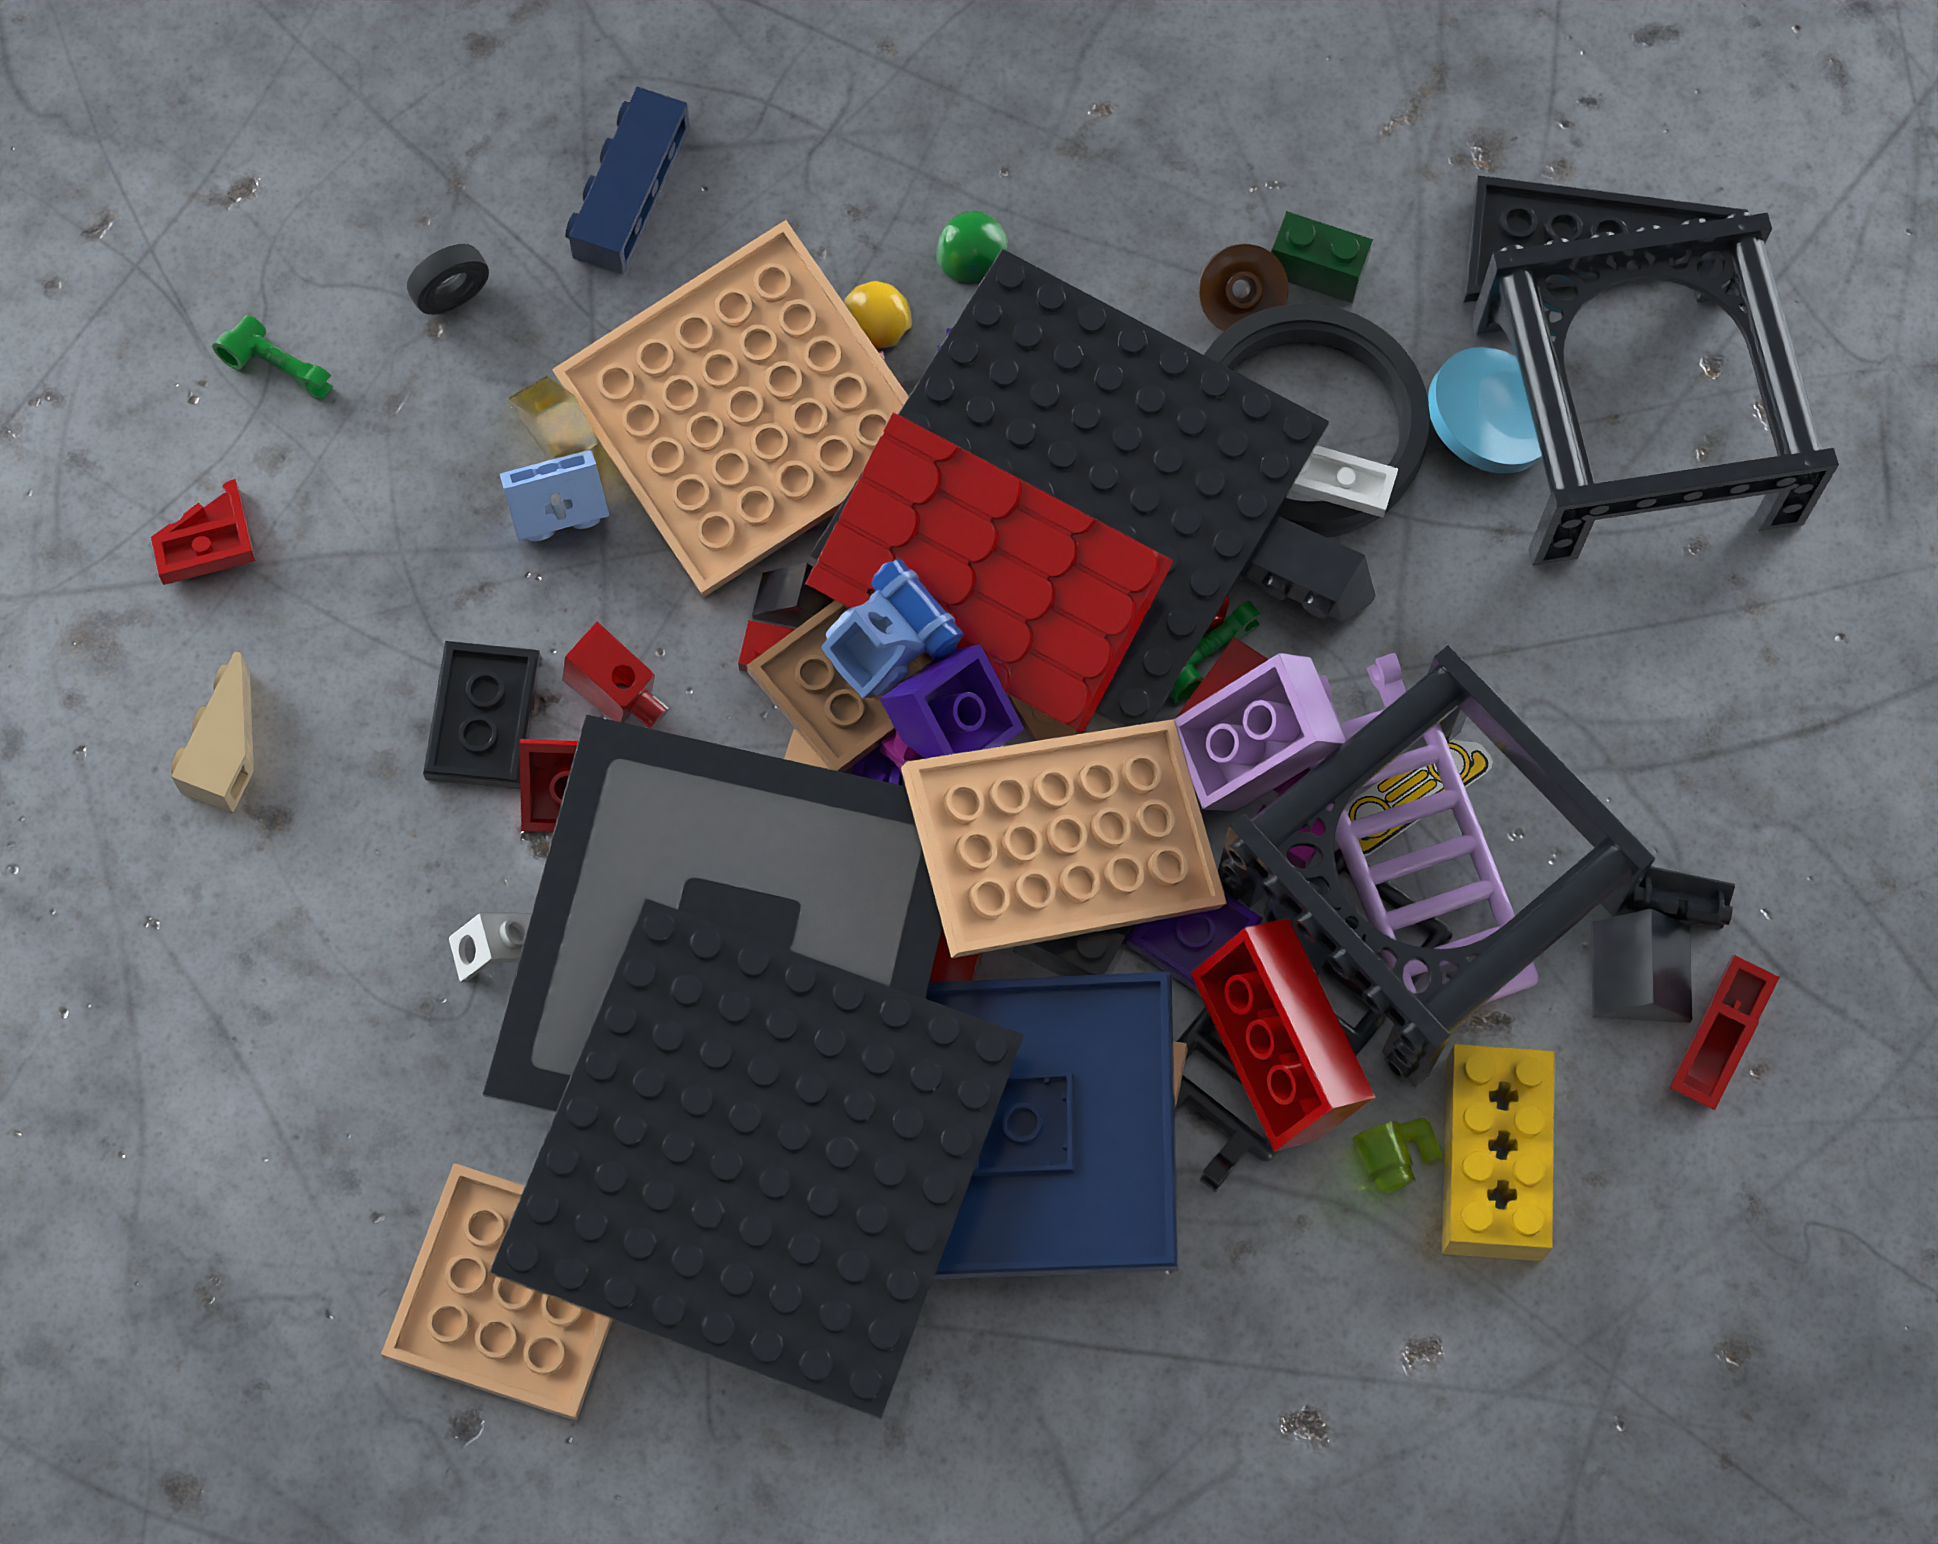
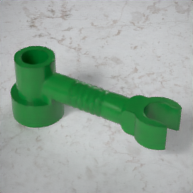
(247, 340)
(1237, 624)

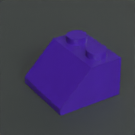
(953, 706)

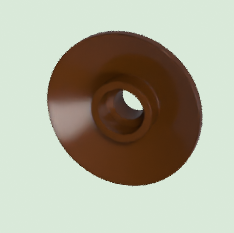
(1263, 277)

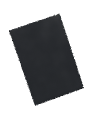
(481, 714)

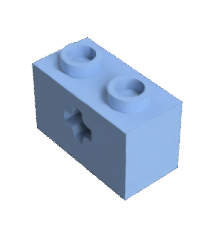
(530, 492)

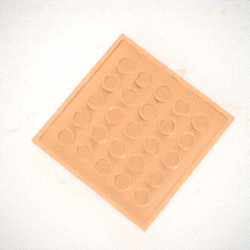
(738, 406)

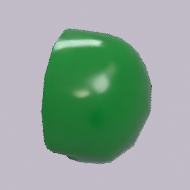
(970, 246)

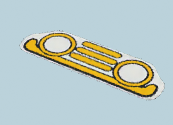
(1471, 762)

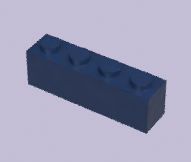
(628, 180)

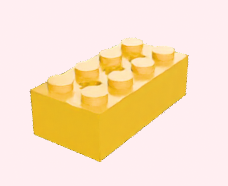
(1473, 1172)

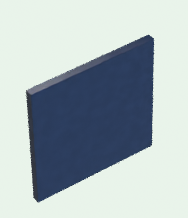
(1083, 1133)

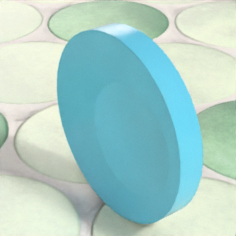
(1484, 411)

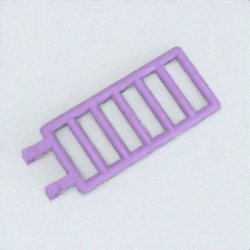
(1387, 679)

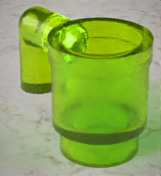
(1387, 1156)

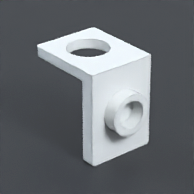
(496, 938)

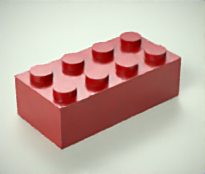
(1282, 1034)

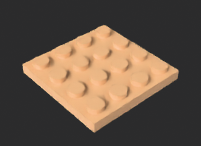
(482, 1327)

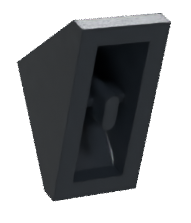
(786, 598)

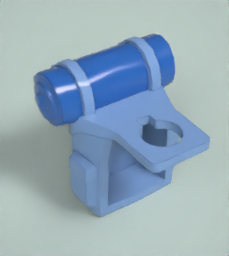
(886, 633)

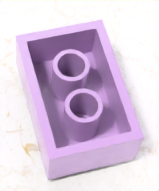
(1258, 732)

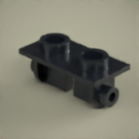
(1685, 897)

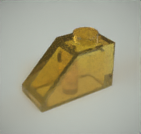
(553, 418)

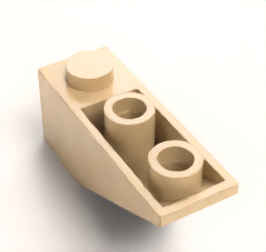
(220, 751)

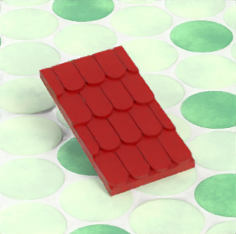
(1014, 566)

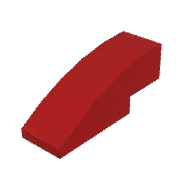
(1724, 1031)

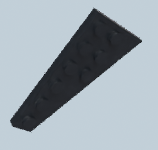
(1535, 213)

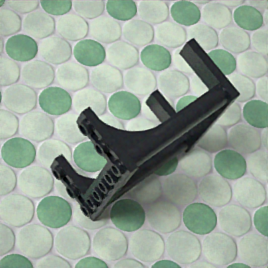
(1733, 276)
(1257, 865)

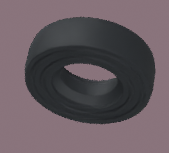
(459, 260)

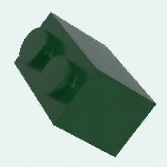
(1321, 256)

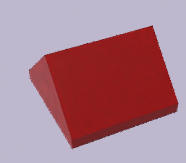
(543, 781)

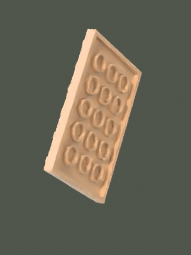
(1062, 837)

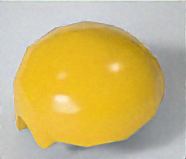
(880, 312)

